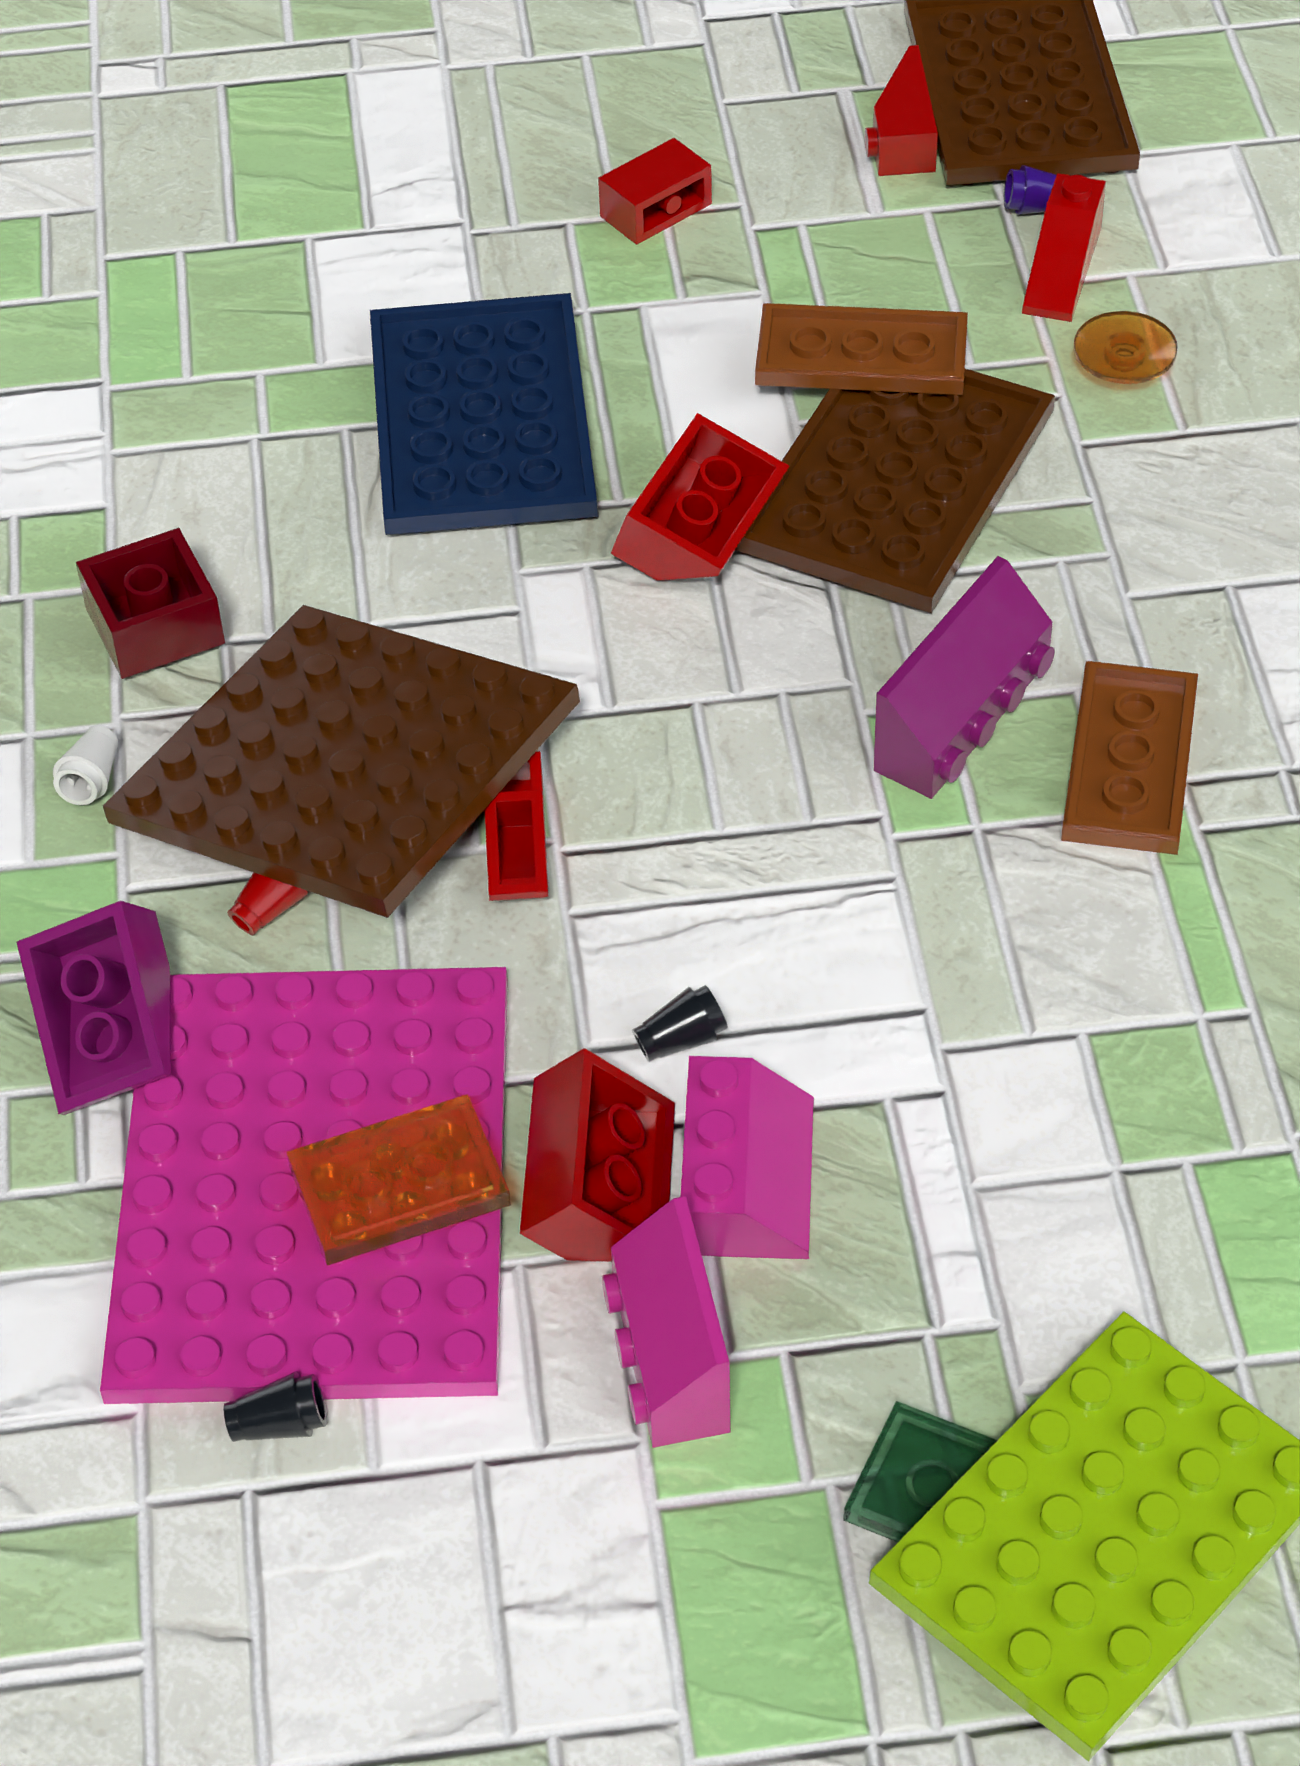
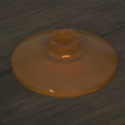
(1125, 347)

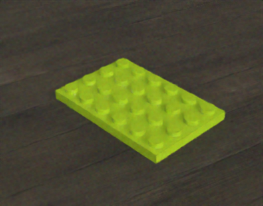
(1100, 1534)

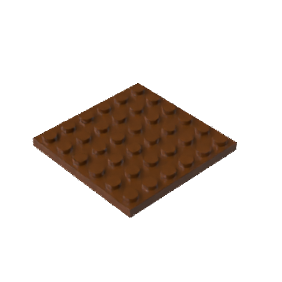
(343, 758)

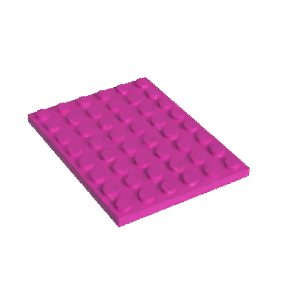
(213, 1241)

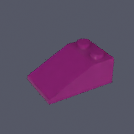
(100, 1003)

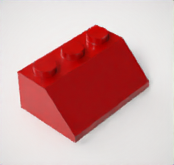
(698, 504)
(594, 1157)

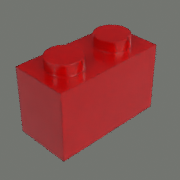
(655, 190)

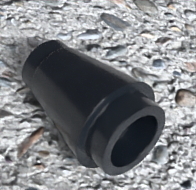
(681, 1024)
(277, 1410)

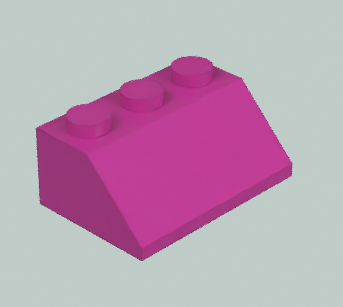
(747, 1159)
(669, 1329)

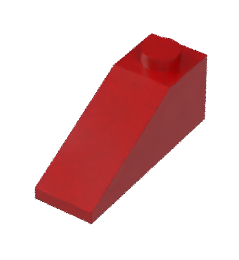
(904, 122)
(1065, 247)

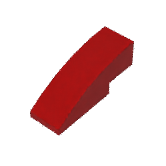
(518, 837)

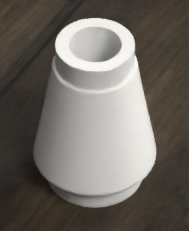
(86, 767)

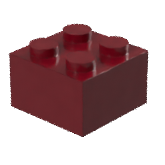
(150, 603)

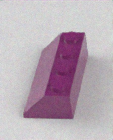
(961, 681)

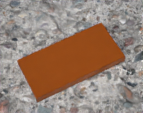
(862, 348)
(1130, 758)

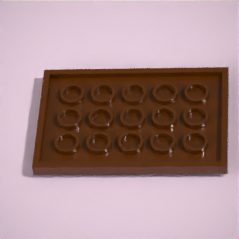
(1021, 88)
(897, 485)

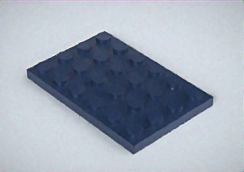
(481, 414)

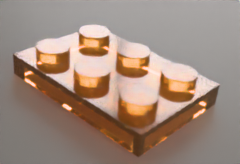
(398, 1179)

